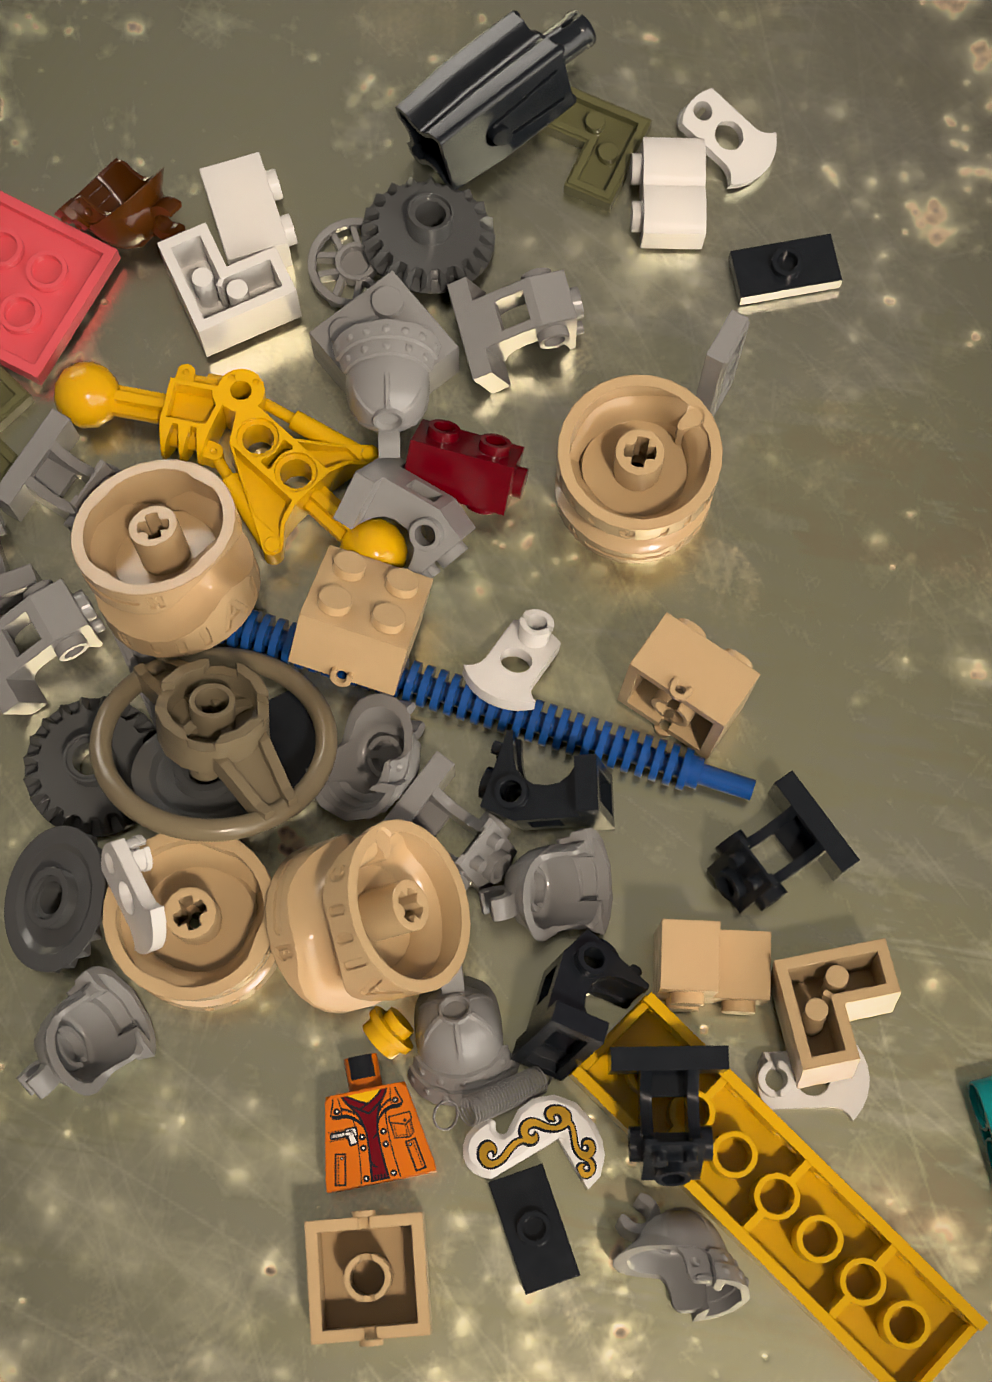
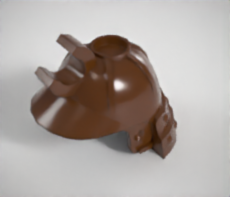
(123, 207)

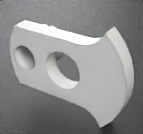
(754, 148)
(524, 638)
(122, 867)
(845, 1095)

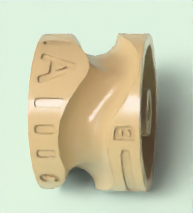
(637, 468)
(166, 558)
(368, 917)
(229, 951)

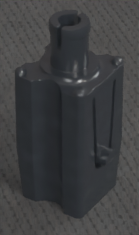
(493, 95)

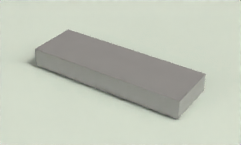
(722, 361)

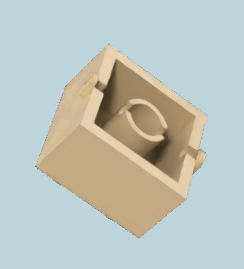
(360, 620)
(688, 684)
(368, 1278)

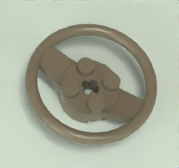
(217, 725)

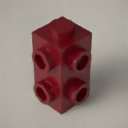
(468, 466)

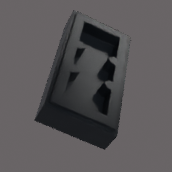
(785, 269)
(534, 1229)

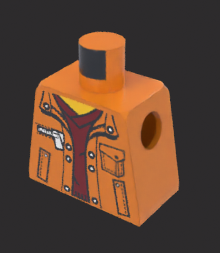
(372, 1131)

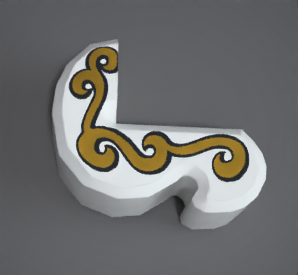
(531, 1130)

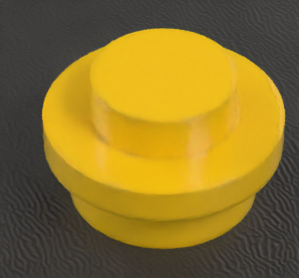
(389, 1031)

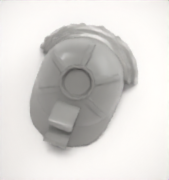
(387, 376)
(374, 759)
(556, 888)
(89, 1036)
(459, 1042)
(686, 1256)

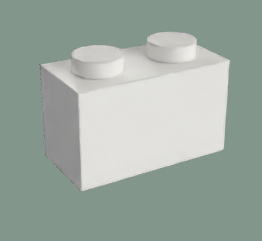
(246, 210)

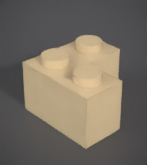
(710, 965)
(819, 998)

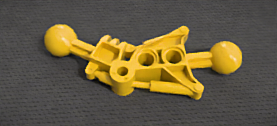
(194, 419)

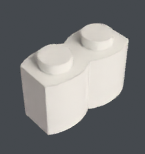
(671, 193)

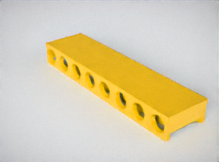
(796, 1215)

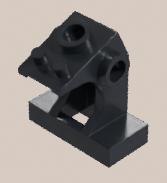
(575, 801)
(801, 832)
(559, 1027)
(669, 1072)

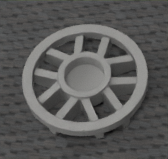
(350, 262)

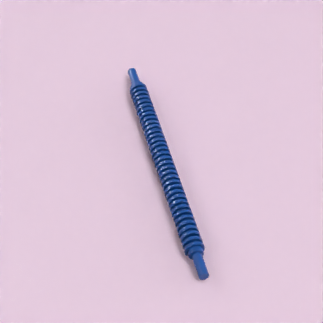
(688, 769)

